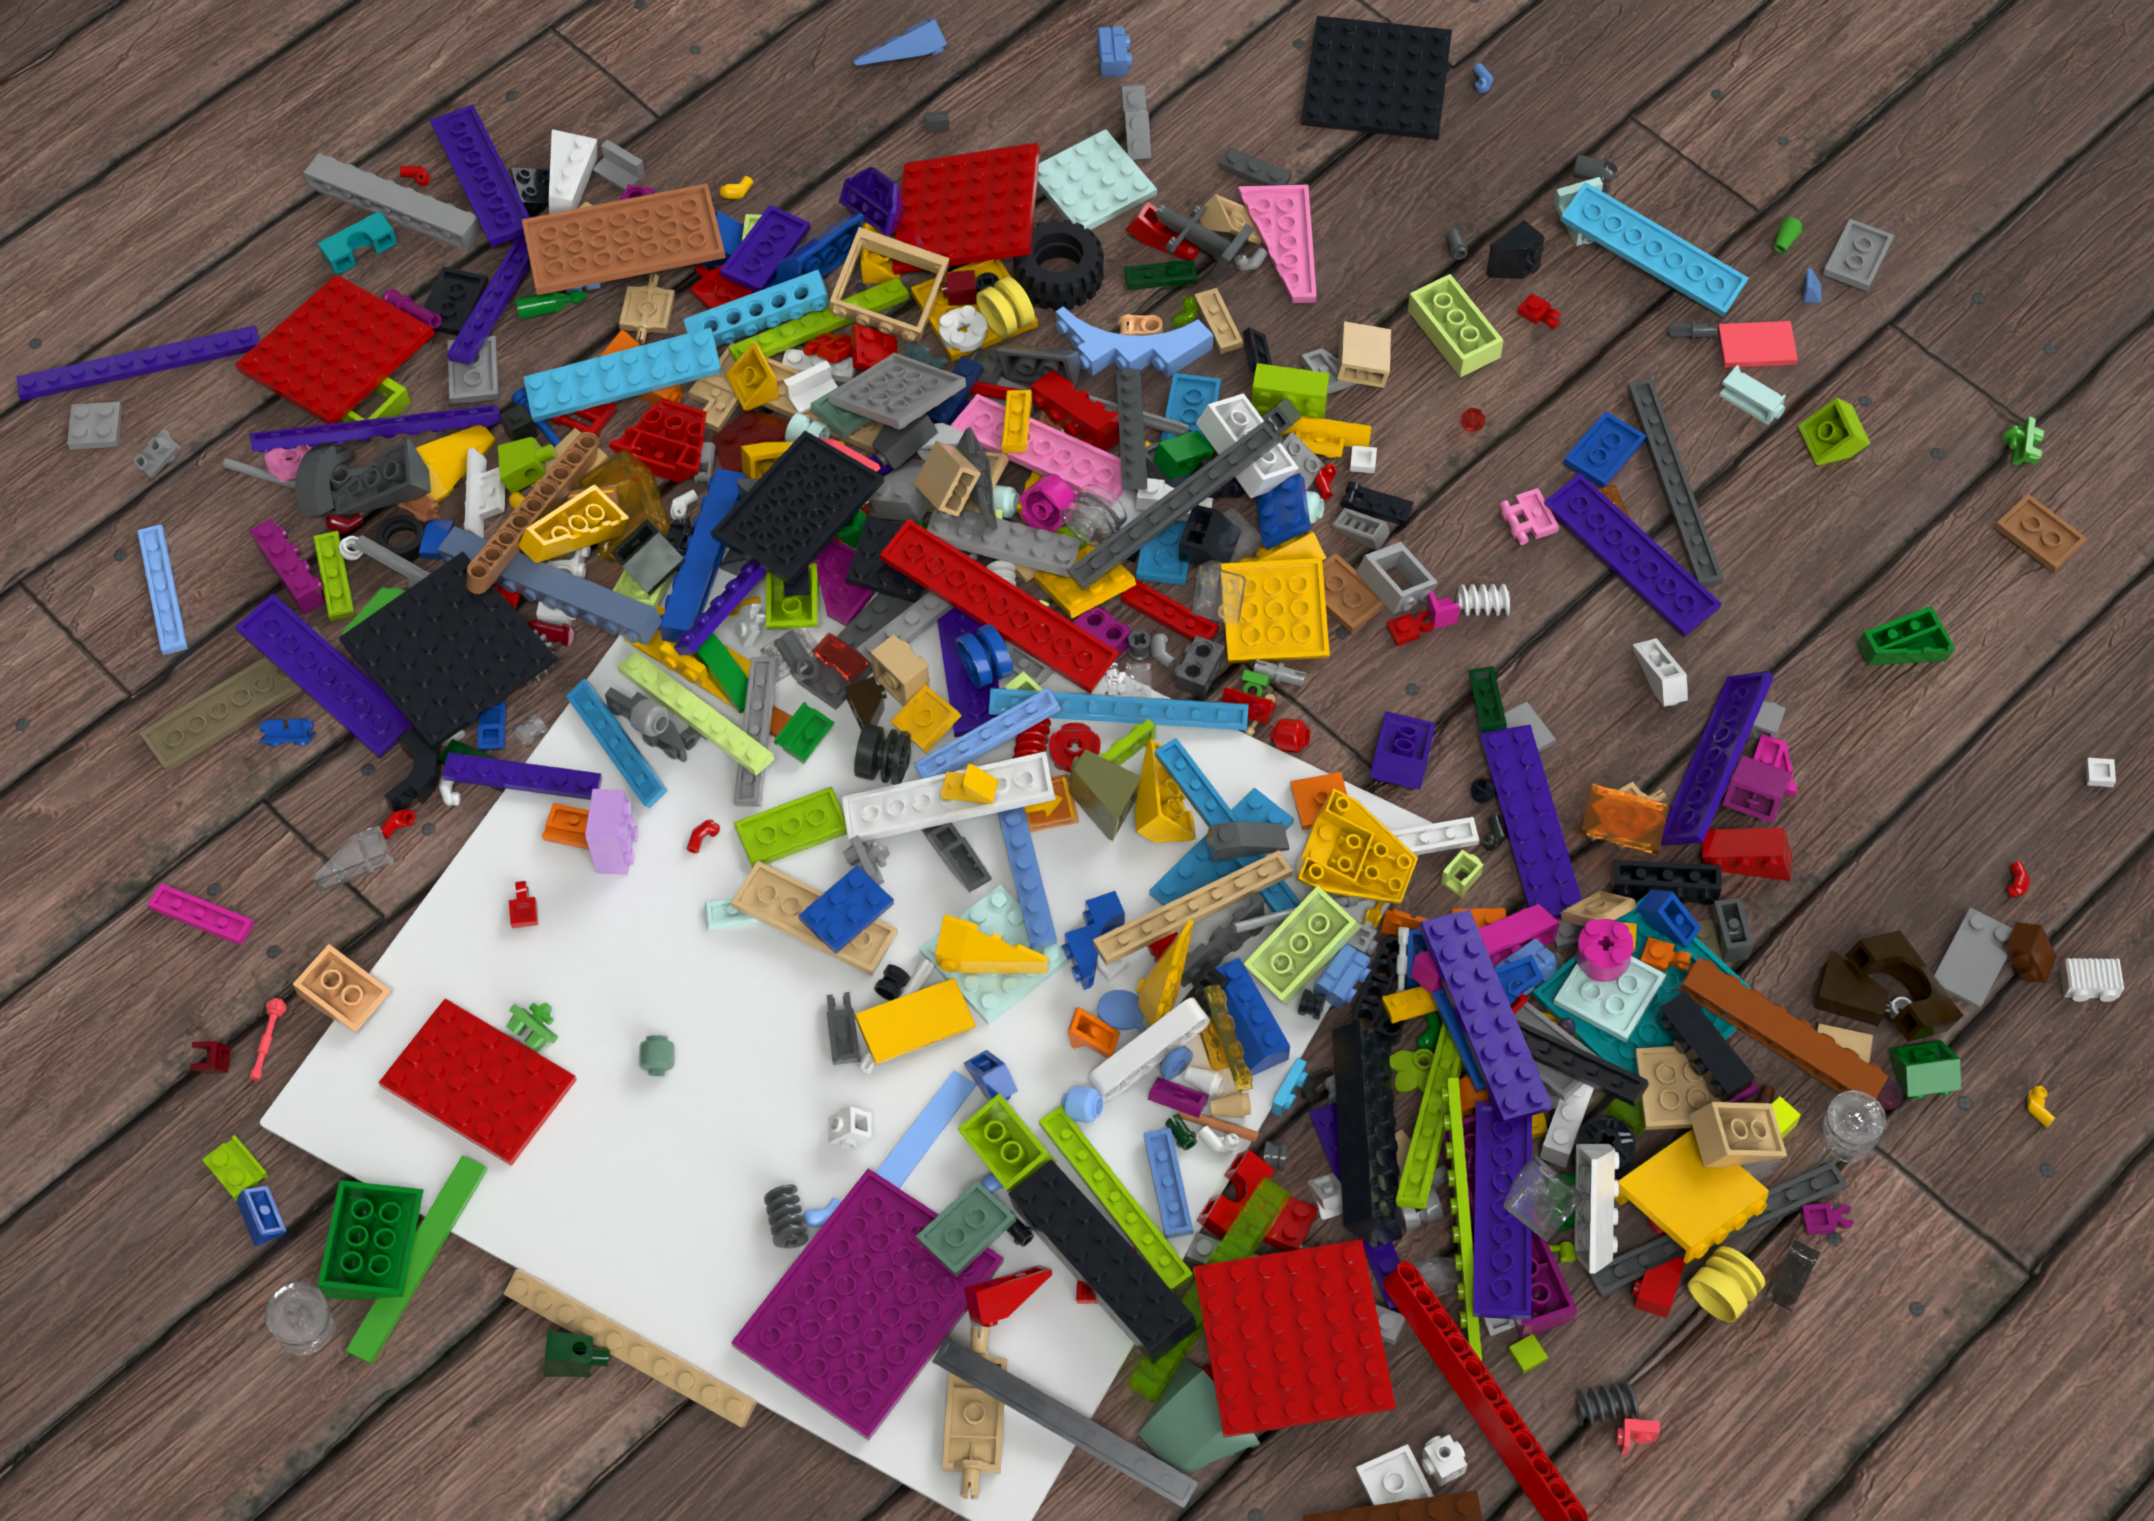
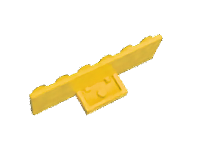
(686, 665)

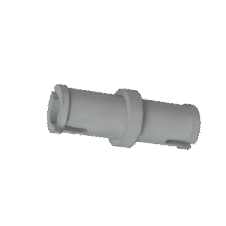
(1280, 673)

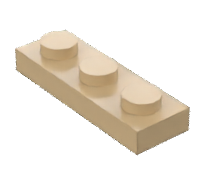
(1218, 320)

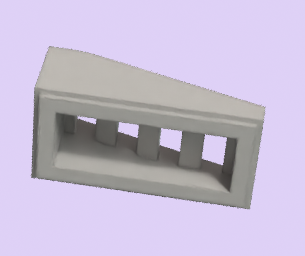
(1375, 536)

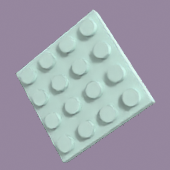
(1094, 181)
(996, 993)

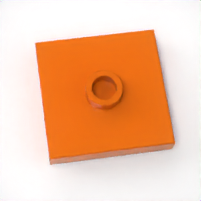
(1311, 794)

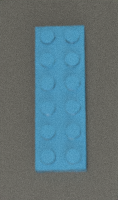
(1196, 867)

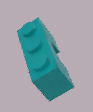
(370, 232)

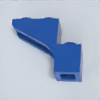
(1100, 917)

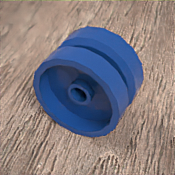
(984, 656)

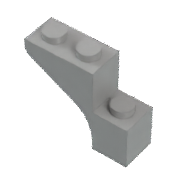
(1136, 121)

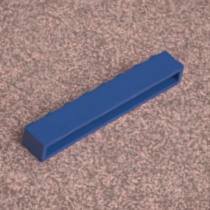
(702, 558)

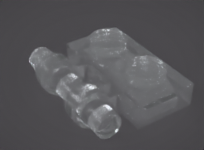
(1136, 679)

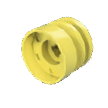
(1726, 1284)

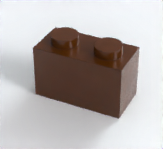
(2031, 952)

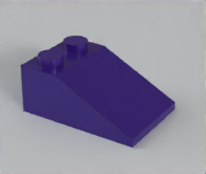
(1402, 750)

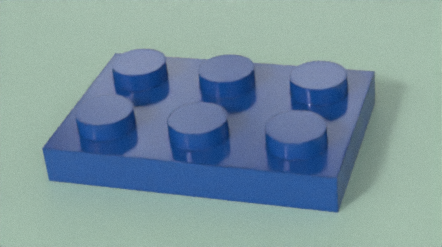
(1604, 449)
(1283, 512)
(846, 909)

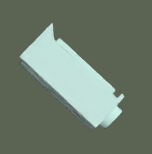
(1752, 396)

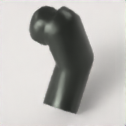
(1497, 834)

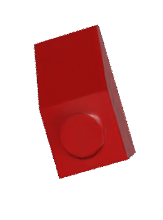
(1658, 1288)

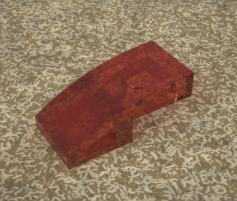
(841, 656)

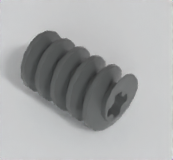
(784, 1217)
(1605, 1402)

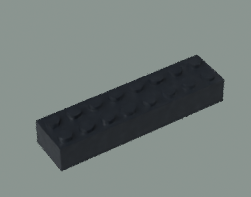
(1366, 1134)
(1103, 1262)

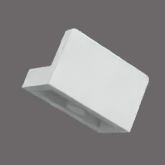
(809, 386)

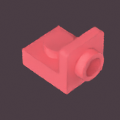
(1640, 1430)

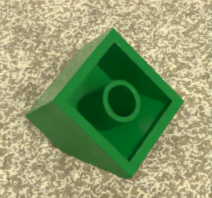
(1926, 1068)

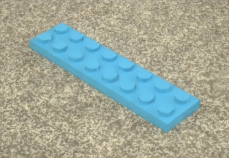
(1654, 249)
(622, 375)

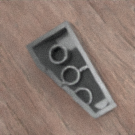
(389, 481)
(983, 490)

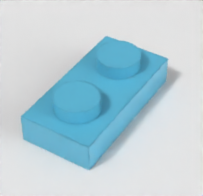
(1285, 1097)

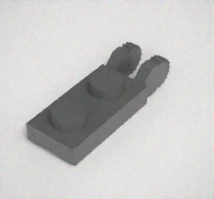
(842, 1031)

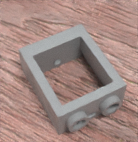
(1397, 555)

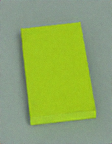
(792, 827)

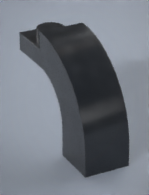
(423, 776)

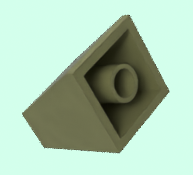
(1103, 791)

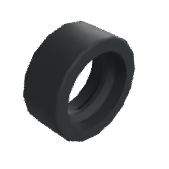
(397, 524)

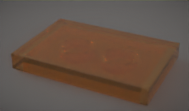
(1624, 819)

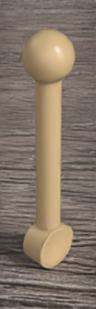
(1250, 729)

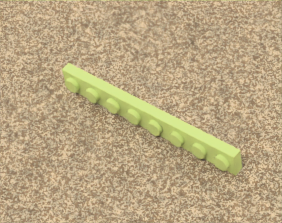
(696, 713)

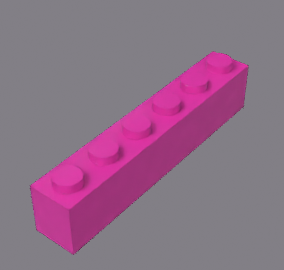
(1500, 940)

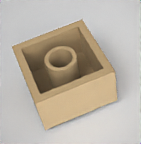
(899, 669)

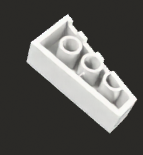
(570, 169)

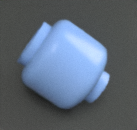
(1082, 1103)

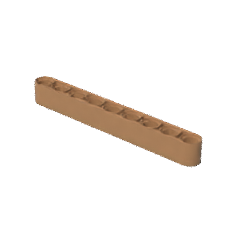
(537, 504)

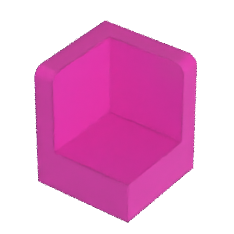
(1442, 611)

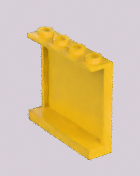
(1691, 1200)

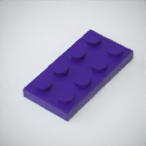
(767, 243)

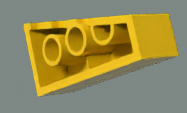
(574, 525)

